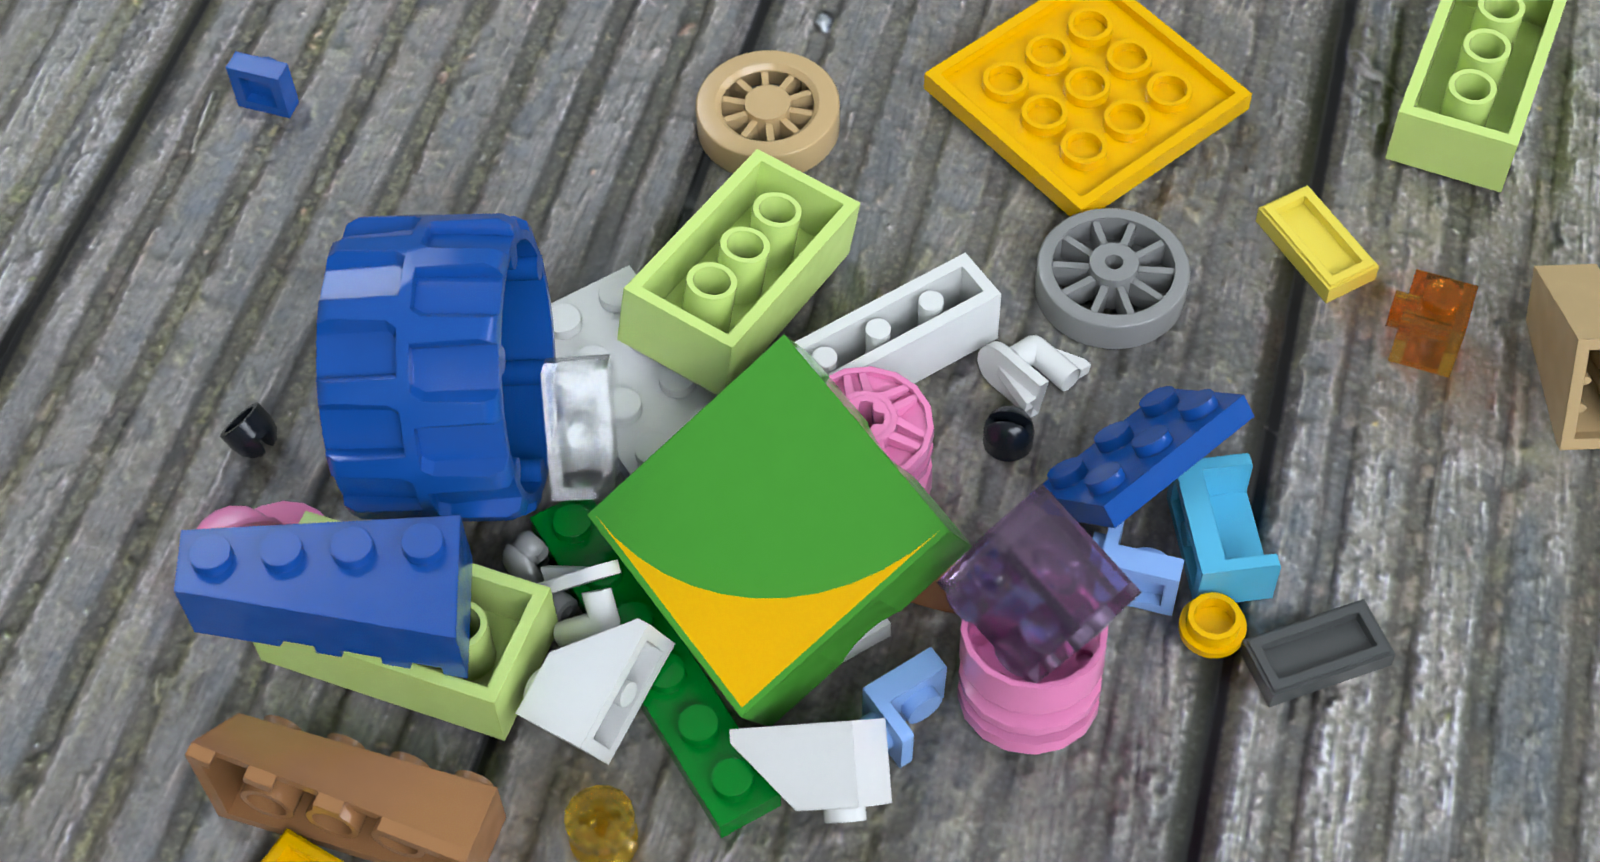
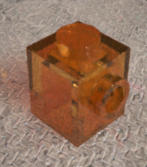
(1430, 322)

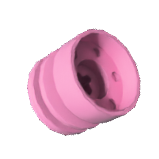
(896, 416)
(1023, 713)

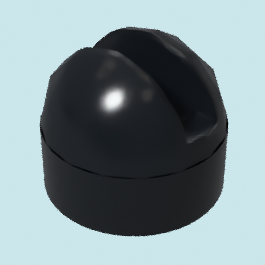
(247, 430)
(1008, 434)

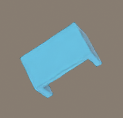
(1220, 532)

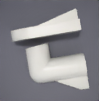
(1015, 378)
(599, 604)

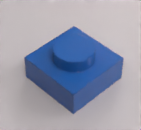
(262, 84)

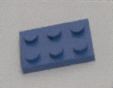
(1145, 453)

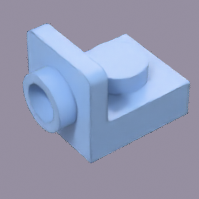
(1147, 568)
(903, 695)

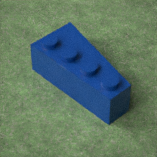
(336, 586)

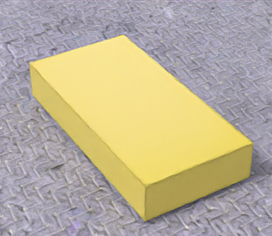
(1317, 244)

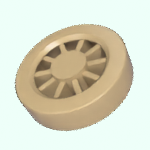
(771, 118)

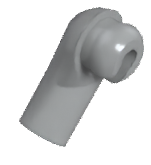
(522, 561)

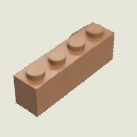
(344, 794)

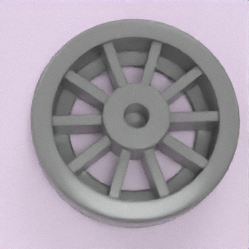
(1114, 262)

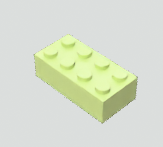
(1474, 88)
(737, 272)
(508, 642)

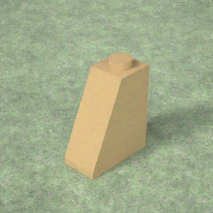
(1566, 347)

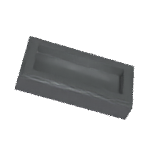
(1316, 652)

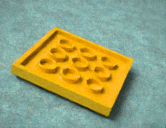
(1086, 97)

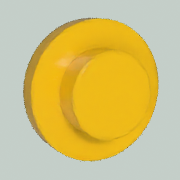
(1212, 625)

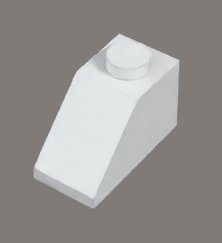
(596, 687)
(822, 765)

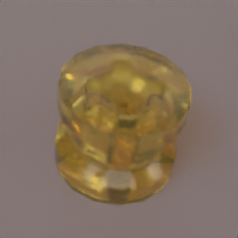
(605, 841)

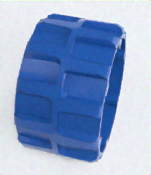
(435, 366)

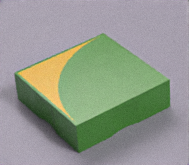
(776, 532)

